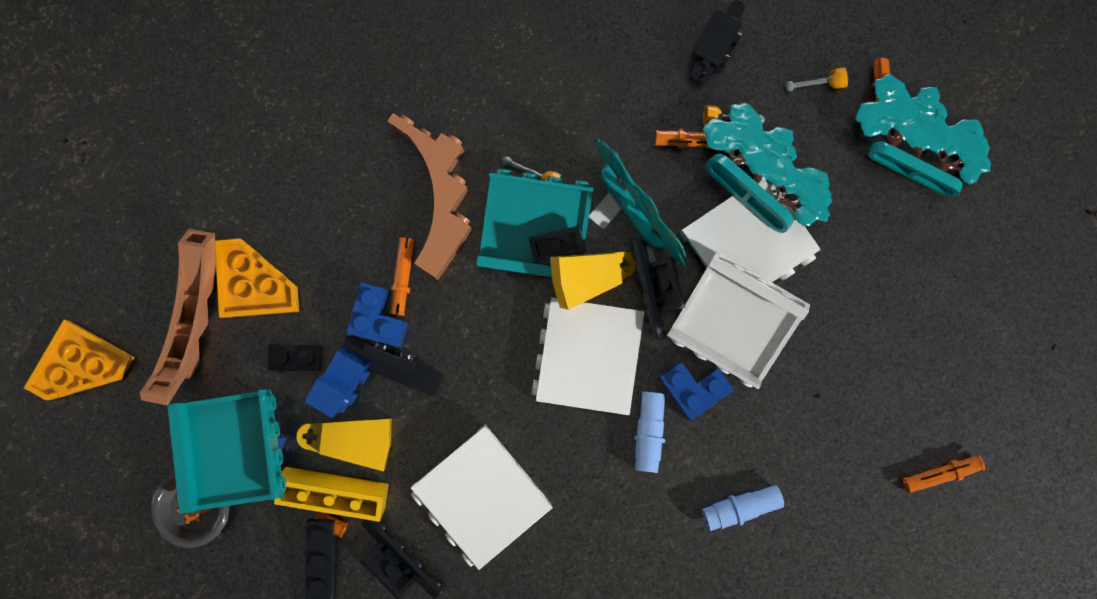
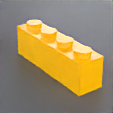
(334, 494)

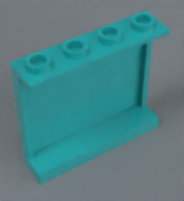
(524, 209)
(226, 451)

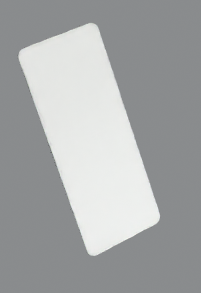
(605, 211)

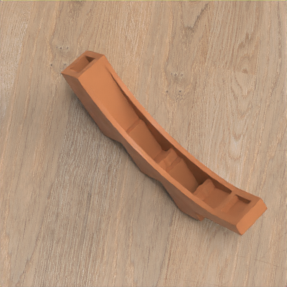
(447, 230)
(189, 317)

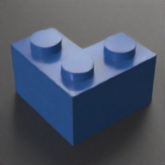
(369, 318)
(337, 387)
(691, 395)

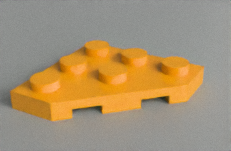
(250, 283)
(76, 363)

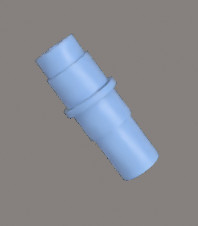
(650, 432)
(742, 508)

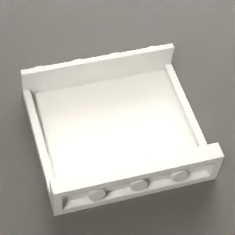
(749, 240)
(738, 320)
(589, 357)
(481, 497)

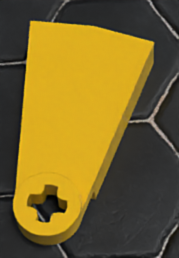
(588, 275)
(351, 441)

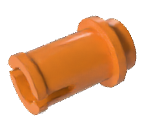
(340, 526)

